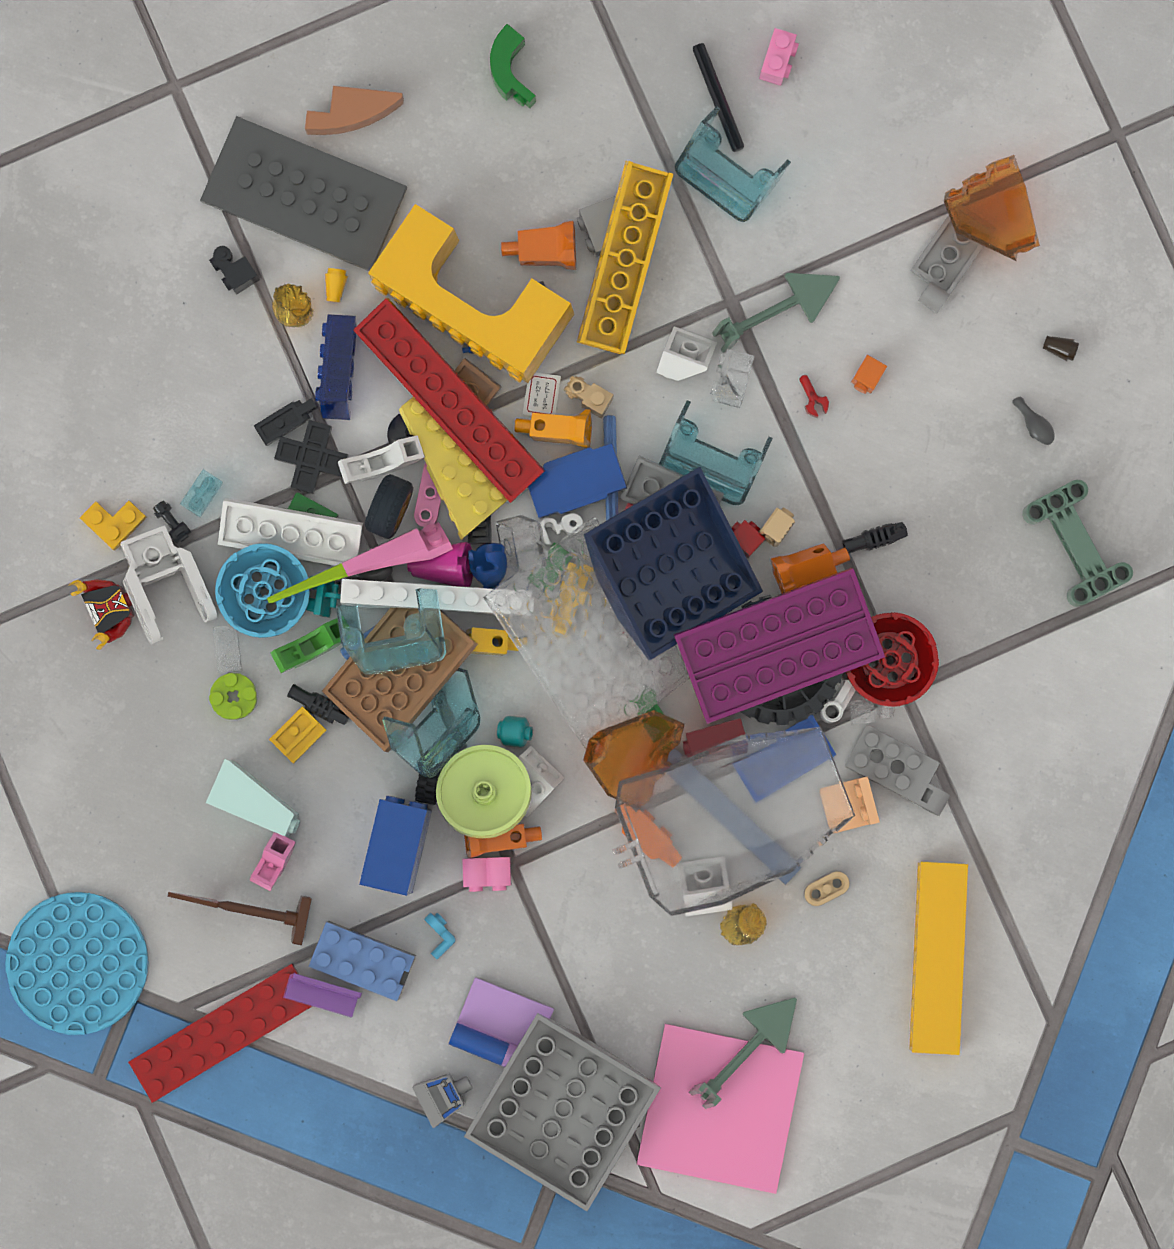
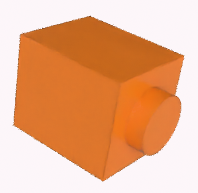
(868, 375)

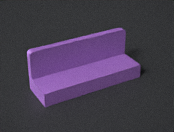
(321, 995)

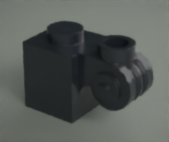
(237, 274)

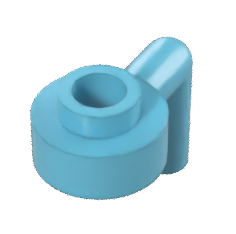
(437, 924)

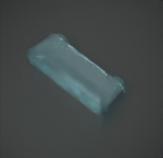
(721, 177)
(722, 470)
(419, 646)
(441, 731)

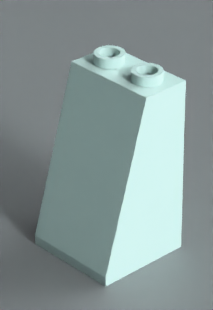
(249, 799)

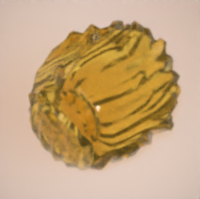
(292, 306)
(743, 924)

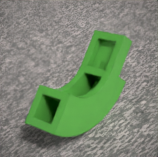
(307, 647)

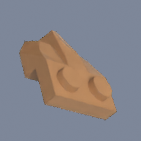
(478, 381)

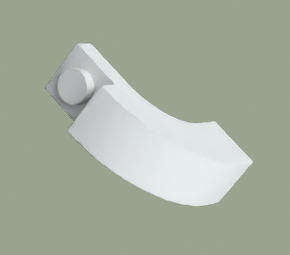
(382, 461)

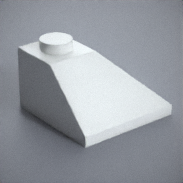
(685, 355)

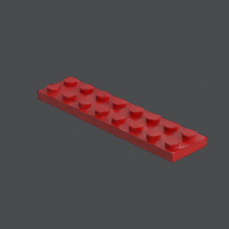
(216, 1036)

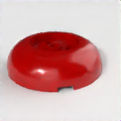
(912, 677)

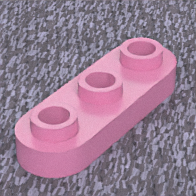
(426, 503)

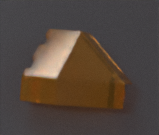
(994, 209)
(631, 748)

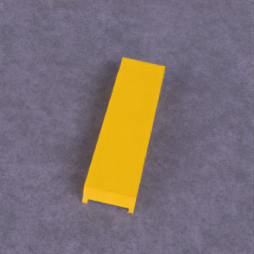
(624, 257)
(938, 958)

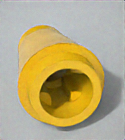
(335, 283)

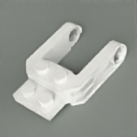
(153, 559)

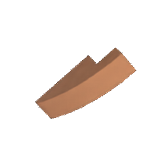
(352, 110)

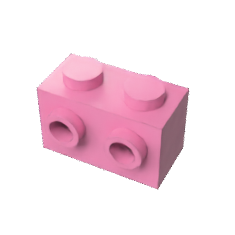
(777, 57)

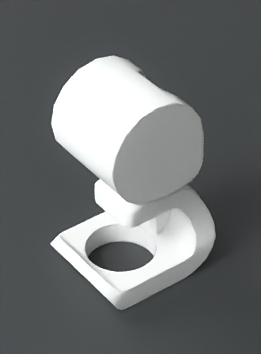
(567, 524)

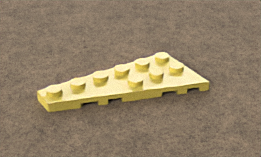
(456, 477)

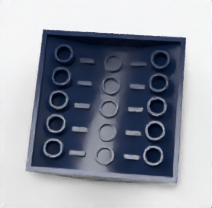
(670, 563)

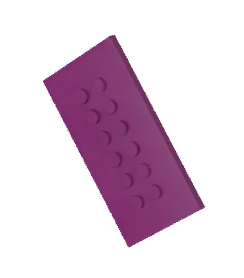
(779, 645)

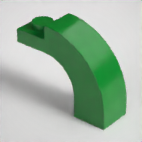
(503, 51)

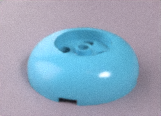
(236, 582)

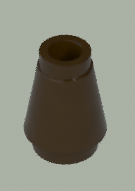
(1061, 347)

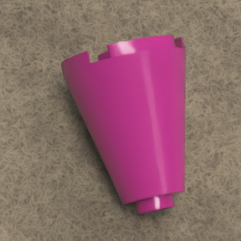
(448, 569)

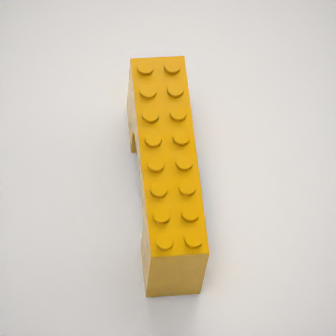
(510, 341)

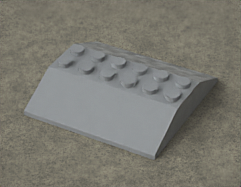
(563, 1111)

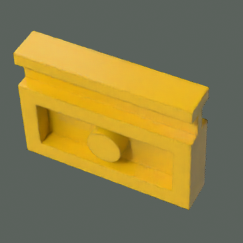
(297, 734)

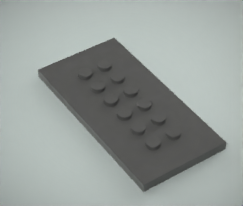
(303, 193)

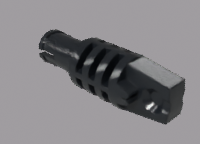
(876, 537)
(318, 705)

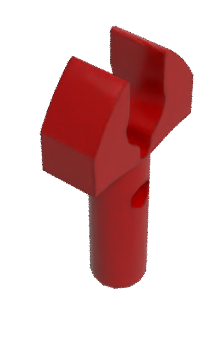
(813, 397)

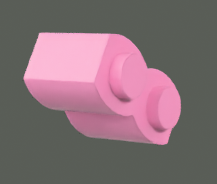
(487, 872)

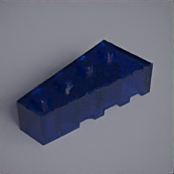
(336, 367)

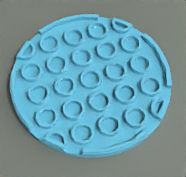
(77, 963)

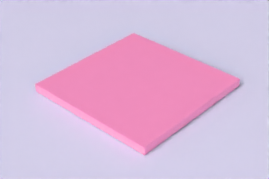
(739, 1137)

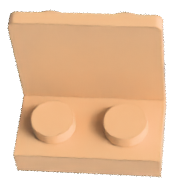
(862, 802)

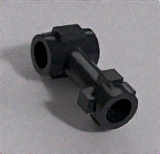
(179, 531)

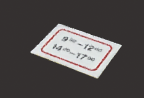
(542, 394)

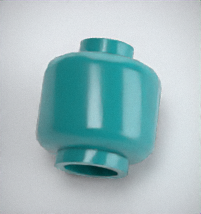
(514, 731)

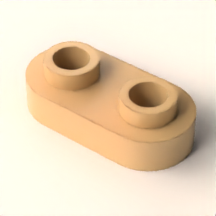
(826, 888)

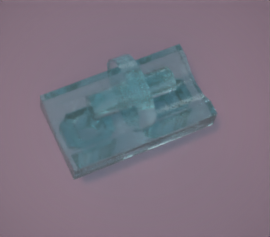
(201, 493)

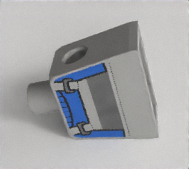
(441, 1097)

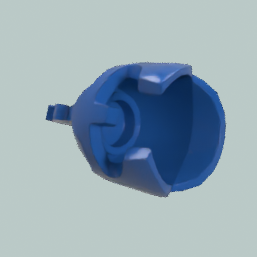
(488, 564)

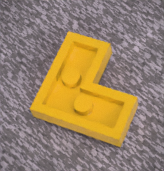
(116, 528)

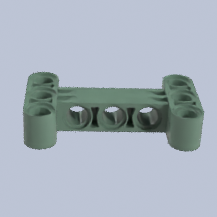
(1077, 543)

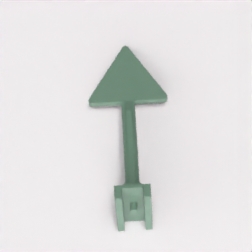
(809, 292)
(772, 1023)

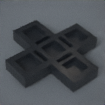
(310, 456)

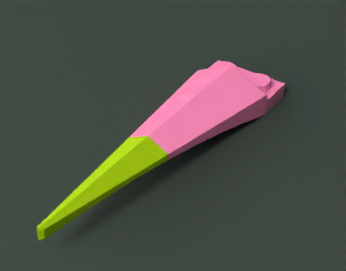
(406, 548)

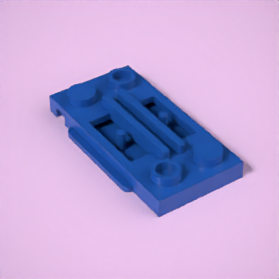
(577, 481)

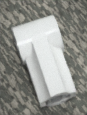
(839, 701)

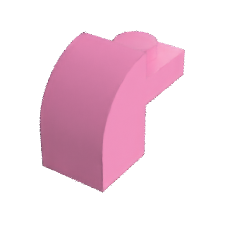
(273, 861)

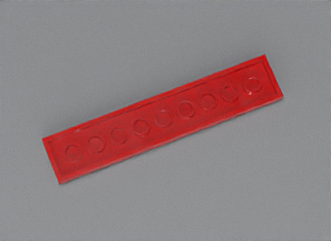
(449, 400)

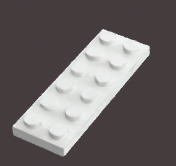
(301, 533)

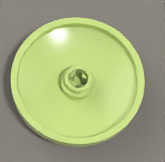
(483, 791)

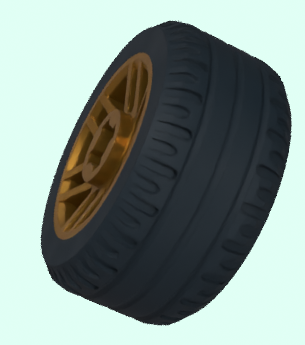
(388, 506)

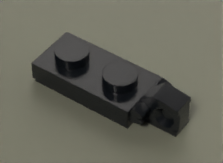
(284, 420)

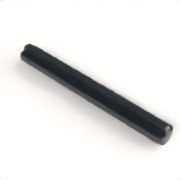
(718, 97)

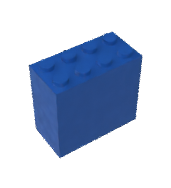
(396, 845)

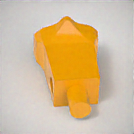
(558, 428)

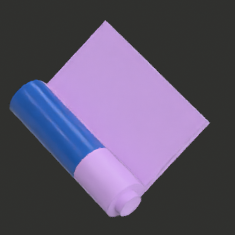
(494, 1021)

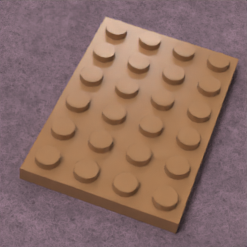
(400, 692)

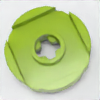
(230, 683)

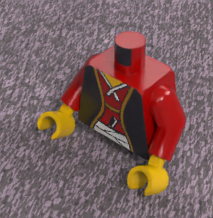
(108, 608)

